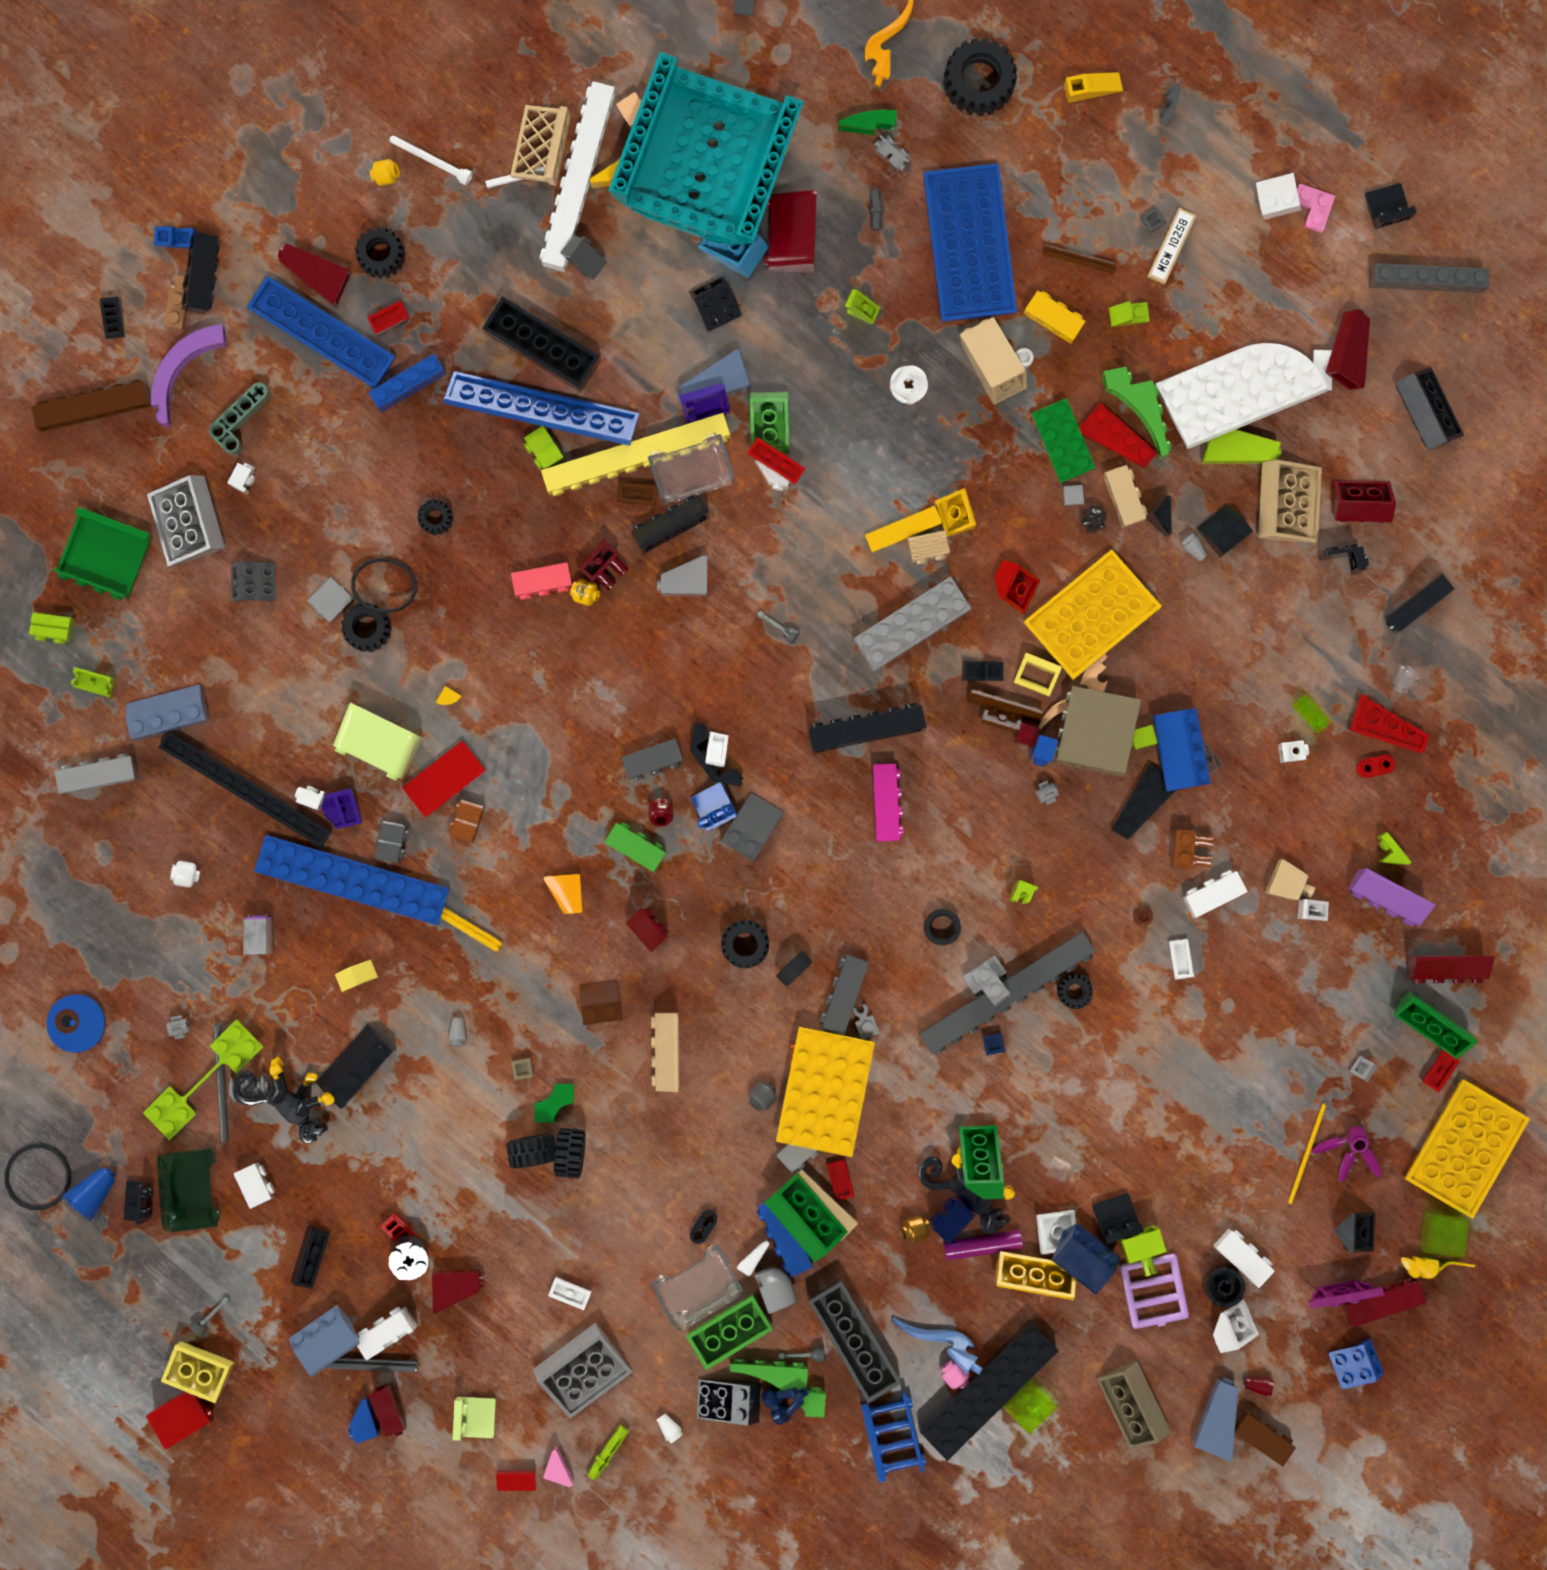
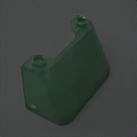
(186, 1190)

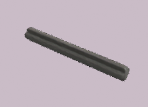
(374, 1364)

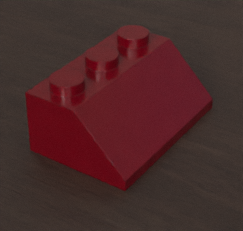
(1363, 501)

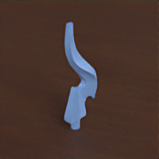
(958, 1340)

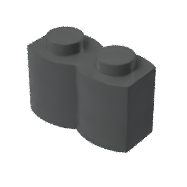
(391, 842)

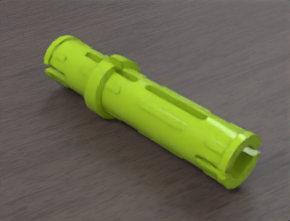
(605, 1456)

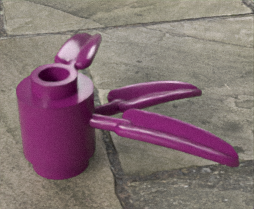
(1358, 1142)

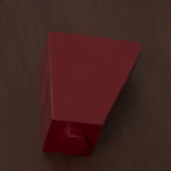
(454, 1286)
(388, 1410)

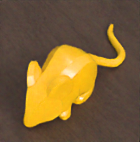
(1426, 1267)

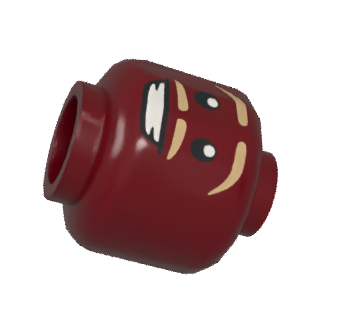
(661, 812)

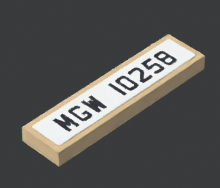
(1171, 246)

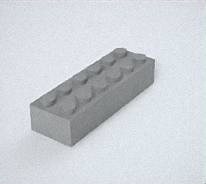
(912, 624)

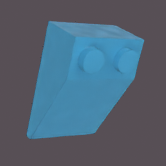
(736, 257)

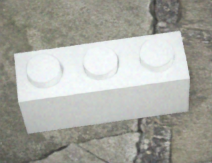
(1214, 893)
(1244, 1257)

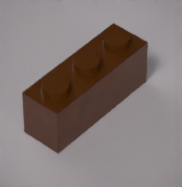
(1264, 1438)

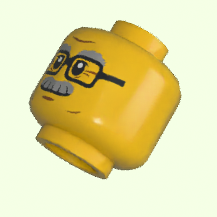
(585, 592)

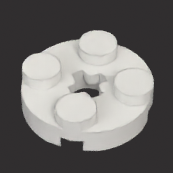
(919, 384)

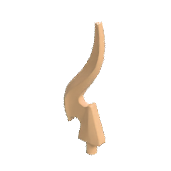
(1089, 679)

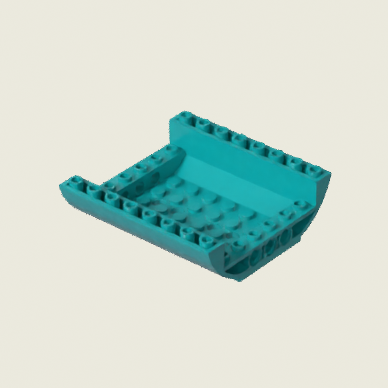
(671, 148)

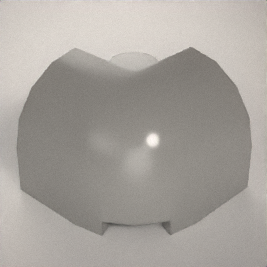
(775, 1288)

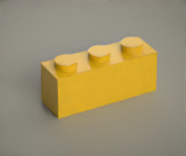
(1054, 316)

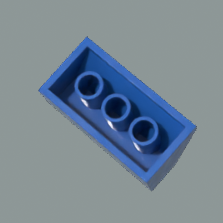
(1181, 749)

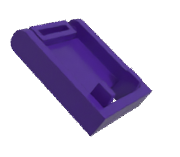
(705, 403)

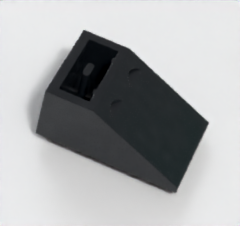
(729, 1401)

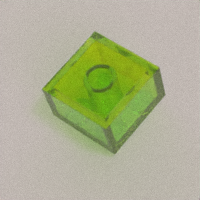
(1444, 1234)

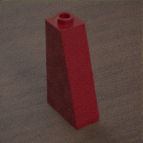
(317, 273)
(1350, 351)

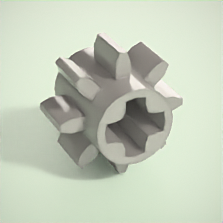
(1047, 792)
(178, 1027)

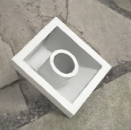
(1234, 1328)

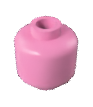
(954, 1375)

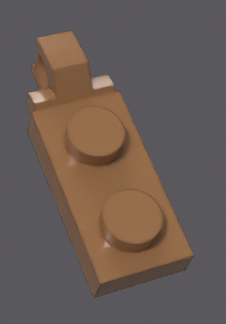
(174, 315)

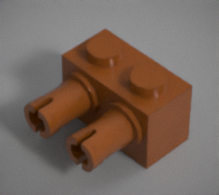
(1184, 847)

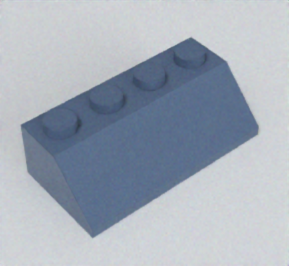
(166, 713)

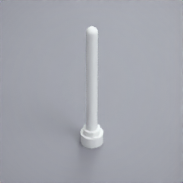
(463, 175)

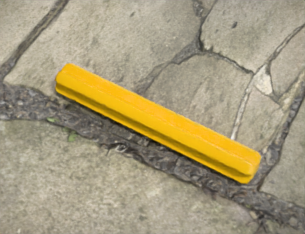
(471, 930)

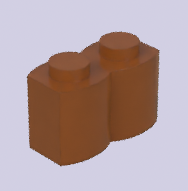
(466, 821)

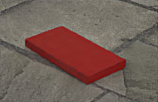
(444, 779)

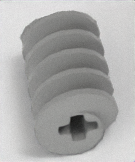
(261, 1088)

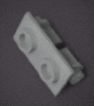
(888, 146)

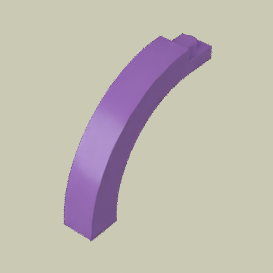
(174, 362)

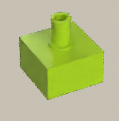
(1143, 1247)

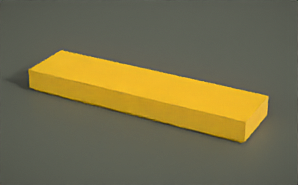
(903, 529)

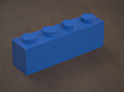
(407, 383)
(794, 1256)

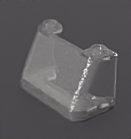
(691, 470)
(699, 1290)

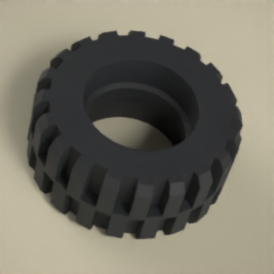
(984, 53)

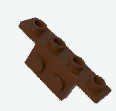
(1002, 712)

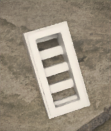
(749, 1263)

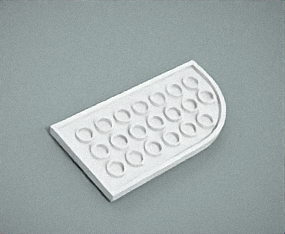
(1238, 390)

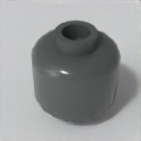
(762, 1096)

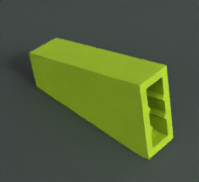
(1241, 448)

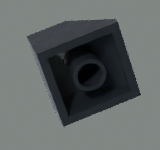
(1224, 530)

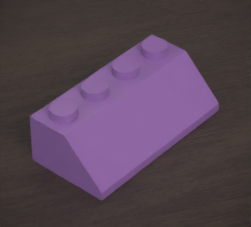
(1390, 896)

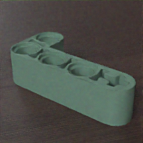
(242, 417)

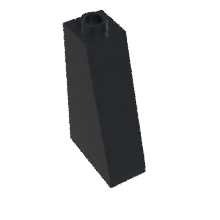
(1419, 603)

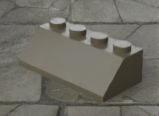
(1134, 1406)

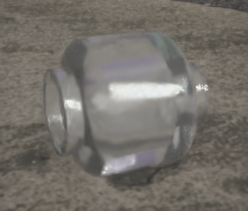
(1405, 679)

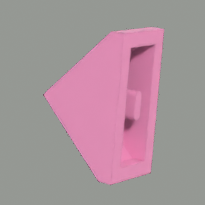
(557, 1469)

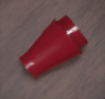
(1262, 1386)

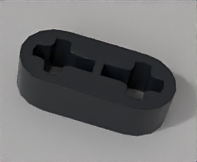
(707, 1229)

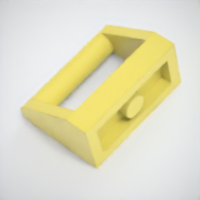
(1041, 664)

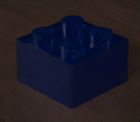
(951, 1219)

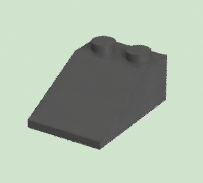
(752, 827)

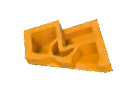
(567, 892)

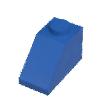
(364, 1423)

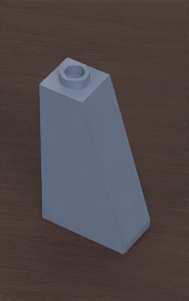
(728, 371)
(1218, 1421)

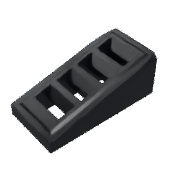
(104, 302)

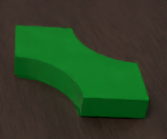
(546, 1110)

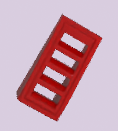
(390, 1232)

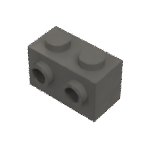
(583, 257)

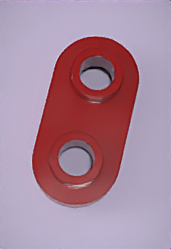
(1376, 766)

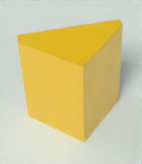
(956, 513)

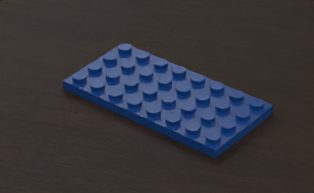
(970, 242)

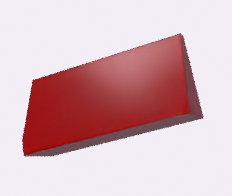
(516, 1480)

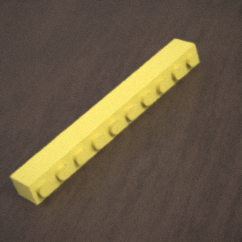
(628, 458)

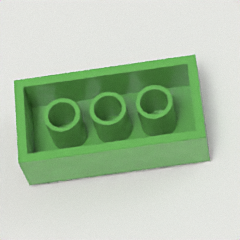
(729, 1331)

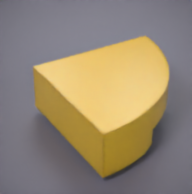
(448, 697)

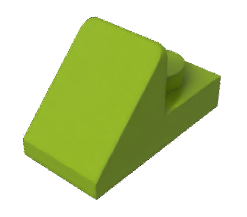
(862, 307)
(1129, 314)
(1395, 854)

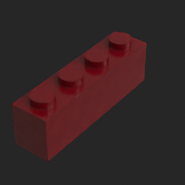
(1395, 1300)

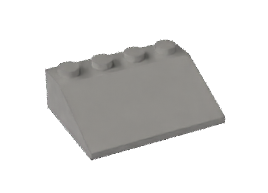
(185, 520)
(582, 1371)

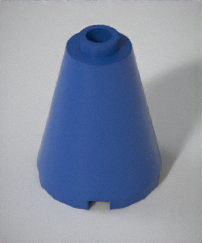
(91, 1192)

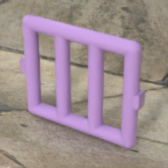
(1178, 1296)

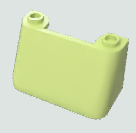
(376, 741)

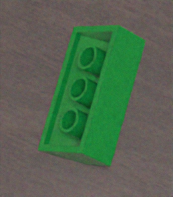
(1434, 1025)
(982, 1161)
(806, 1217)

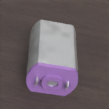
(257, 935)

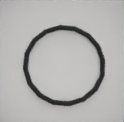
(383, 610)
(8, 1168)

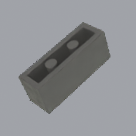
(652, 760)

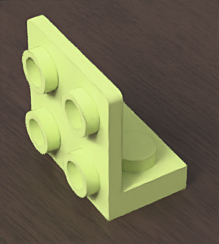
(474, 1417)

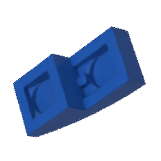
(173, 237)

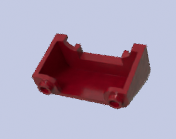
(792, 231)

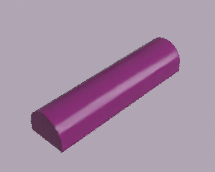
(983, 1245)

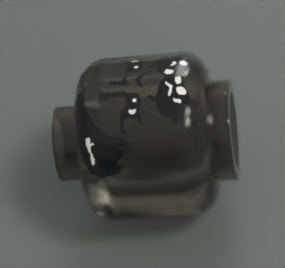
(1093, 519)

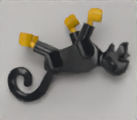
(291, 1106)
(991, 1217)

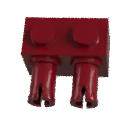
(596, 562)

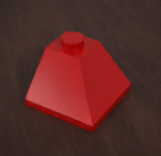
(1015, 585)

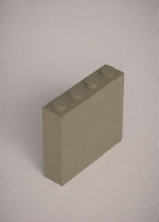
(1097, 731)

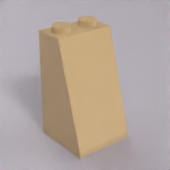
(994, 360)

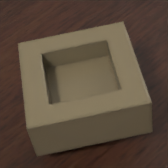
(522, 1069)

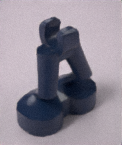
(780, 1411)

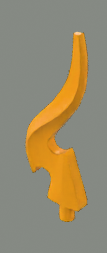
(882, 57)

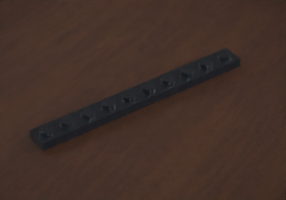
(245, 789)

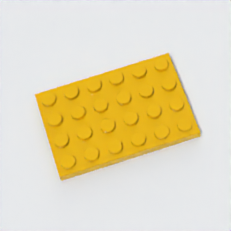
(1092, 614)
(825, 1091)
(1467, 1148)

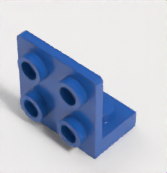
(1356, 1364)

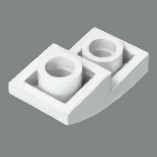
(1321, 360)

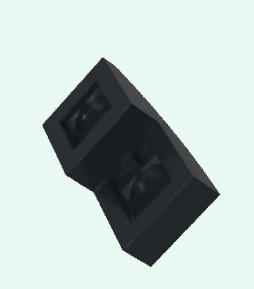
(982, 671)

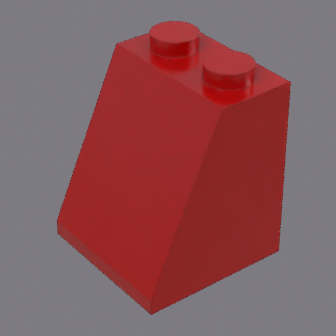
(179, 1418)

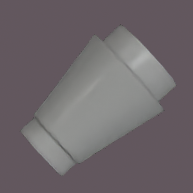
(1193, 545)
(457, 1033)

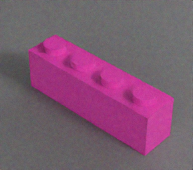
(886, 802)

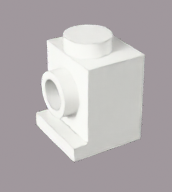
(242, 477)
(1287, 755)
(310, 797)

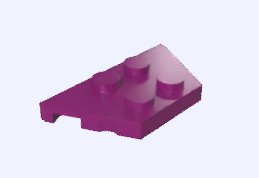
(1343, 1292)

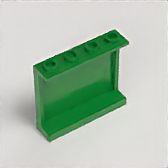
(103, 554)

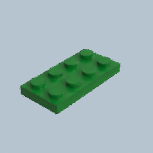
(1063, 440)

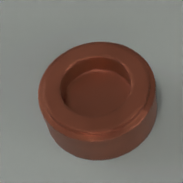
(1143, 916)

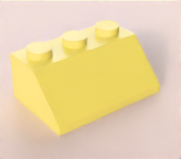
(197, 1371)

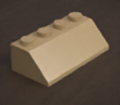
(666, 1052)

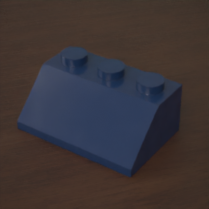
(1085, 1258)

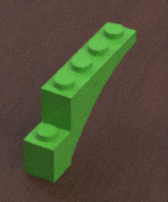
(1142, 401)
(784, 1378)

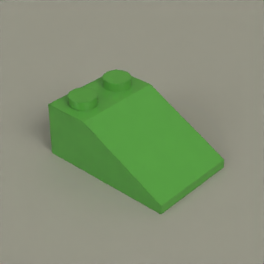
(770, 419)

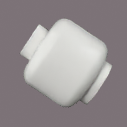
(184, 874)

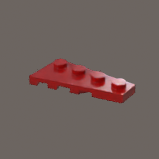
(1116, 436)
(1380, 724)

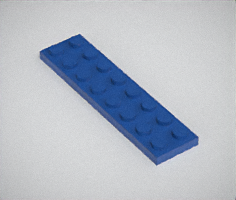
(321, 332)

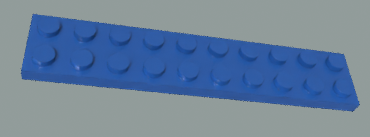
(541, 408)
(352, 880)

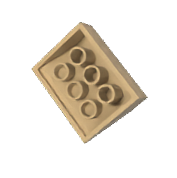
(1289, 502)

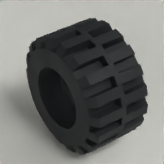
(369, 241)
(377, 639)
(729, 951)
(531, 1151)
(569, 1153)

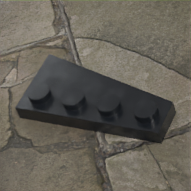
(1143, 802)

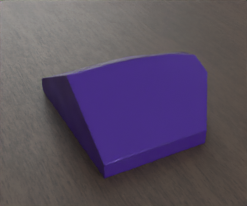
(342, 808)

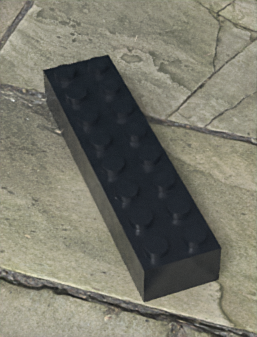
(988, 1391)

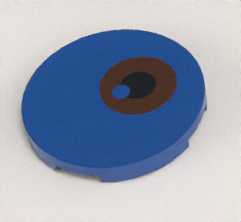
(76, 1023)

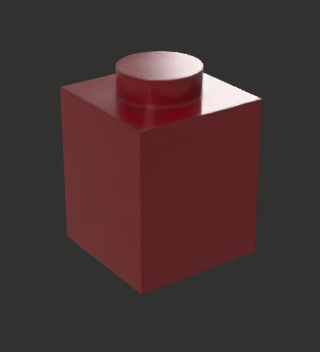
(1027, 735)

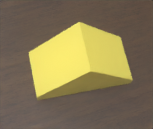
(356, 975)

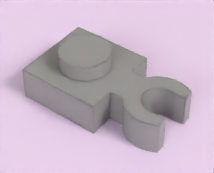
(866, 1025)

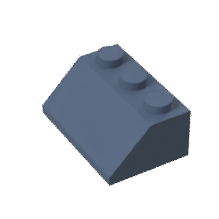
(324, 1340)

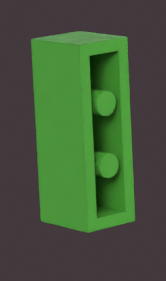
(636, 846)

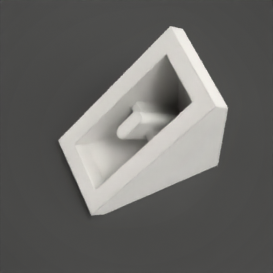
(1313, 910)

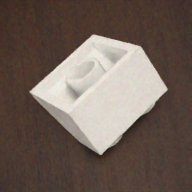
(1278, 196)

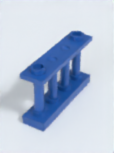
(878, 1449)

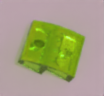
(1030, 1407)

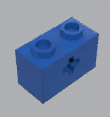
(1043, 751)

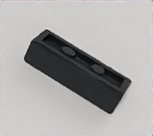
(309, 1257)

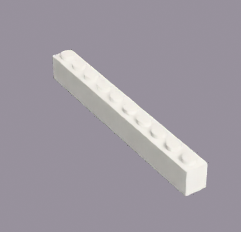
(579, 171)

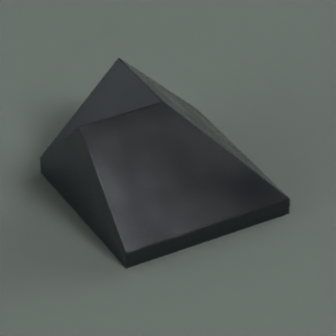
(1357, 1232)

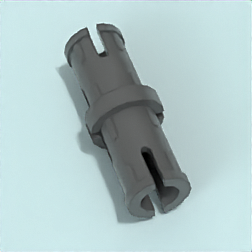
(876, 210)

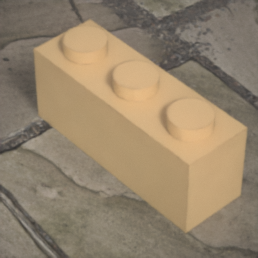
(1125, 496)

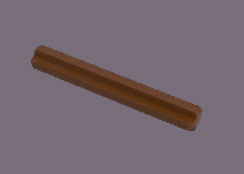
(1079, 258)

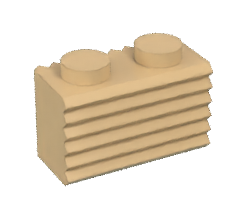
(928, 547)

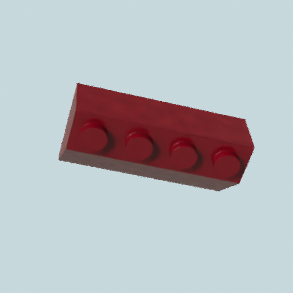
(1449, 967)

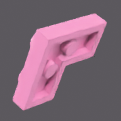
(1319, 205)

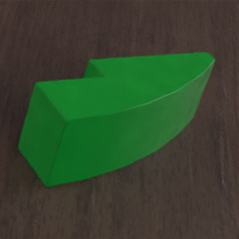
(869, 121)

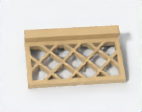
(556, 143)

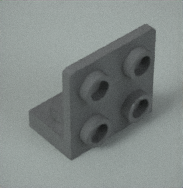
(252, 581)

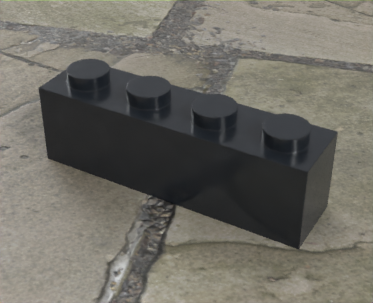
(199, 273)

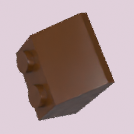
(600, 1003)

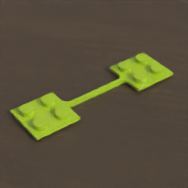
(235, 1048)

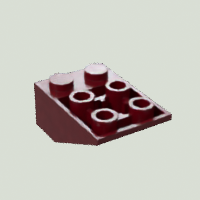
(647, 930)

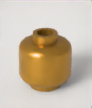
(915, 1229)

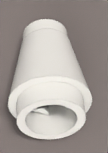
(669, 1428)

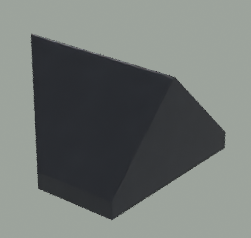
(1161, 517)

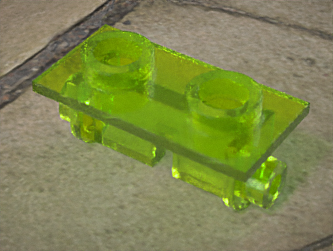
(1311, 713)

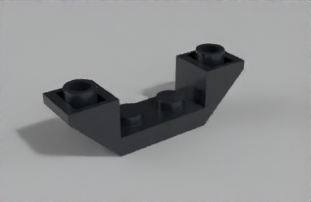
(729, 777)

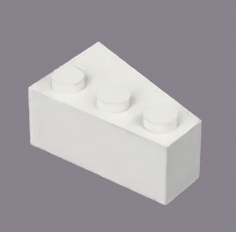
(385, 1332)

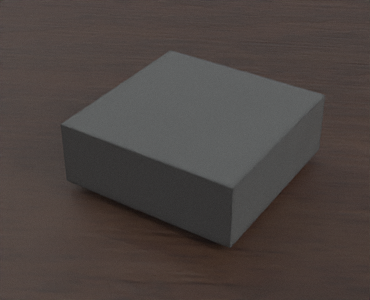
(1153, 220)

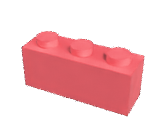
(542, 581)

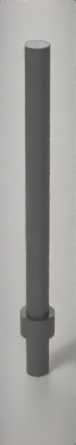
(221, 1092)

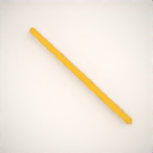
(1307, 1153)

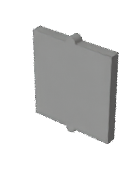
(330, 599)

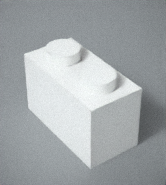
(254, 1185)

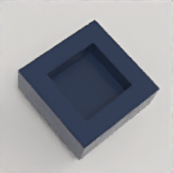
(993, 1044)

